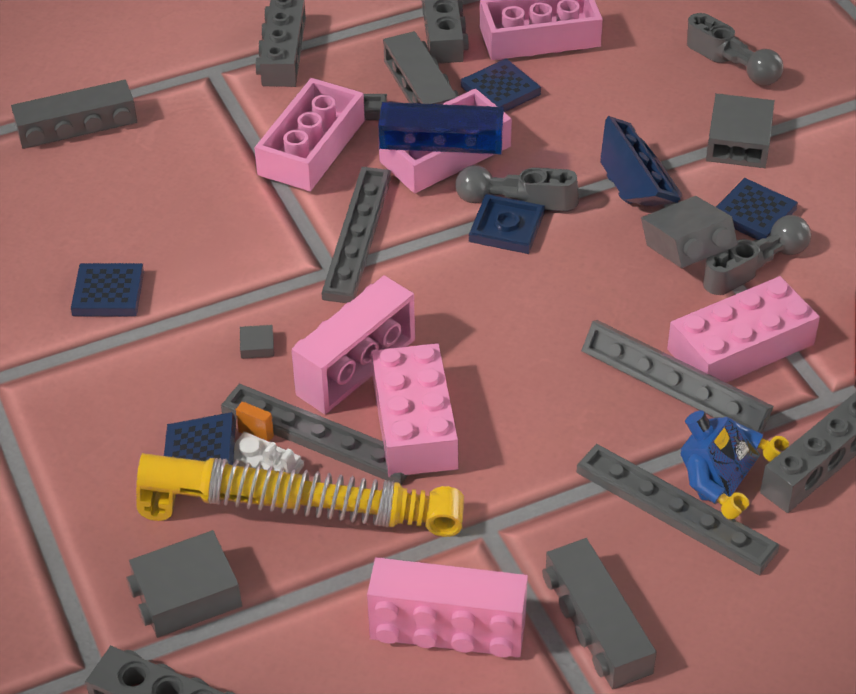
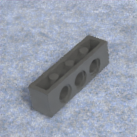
(445, 29)
(812, 458)
(122, 669)

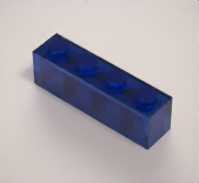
(441, 128)

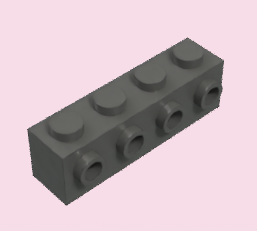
(281, 43)

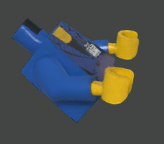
(721, 456)

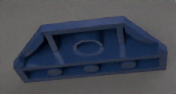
(635, 167)

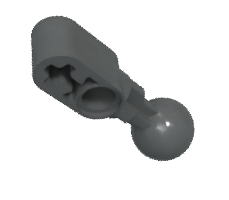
(718, 43)
(542, 186)
(739, 264)

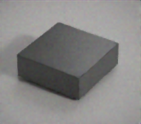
(372, 105)
(256, 341)

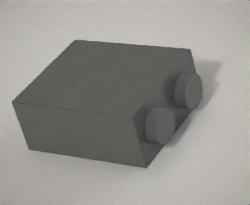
(740, 130)
(689, 231)
(183, 584)

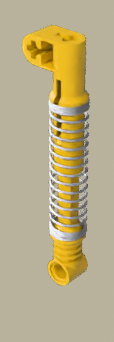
(215, 480)

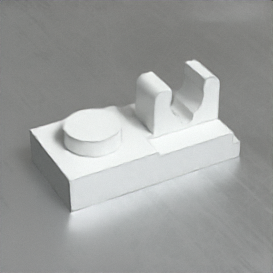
(259, 451)

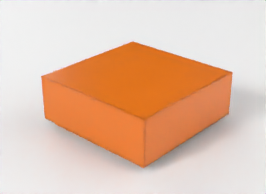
(254, 421)

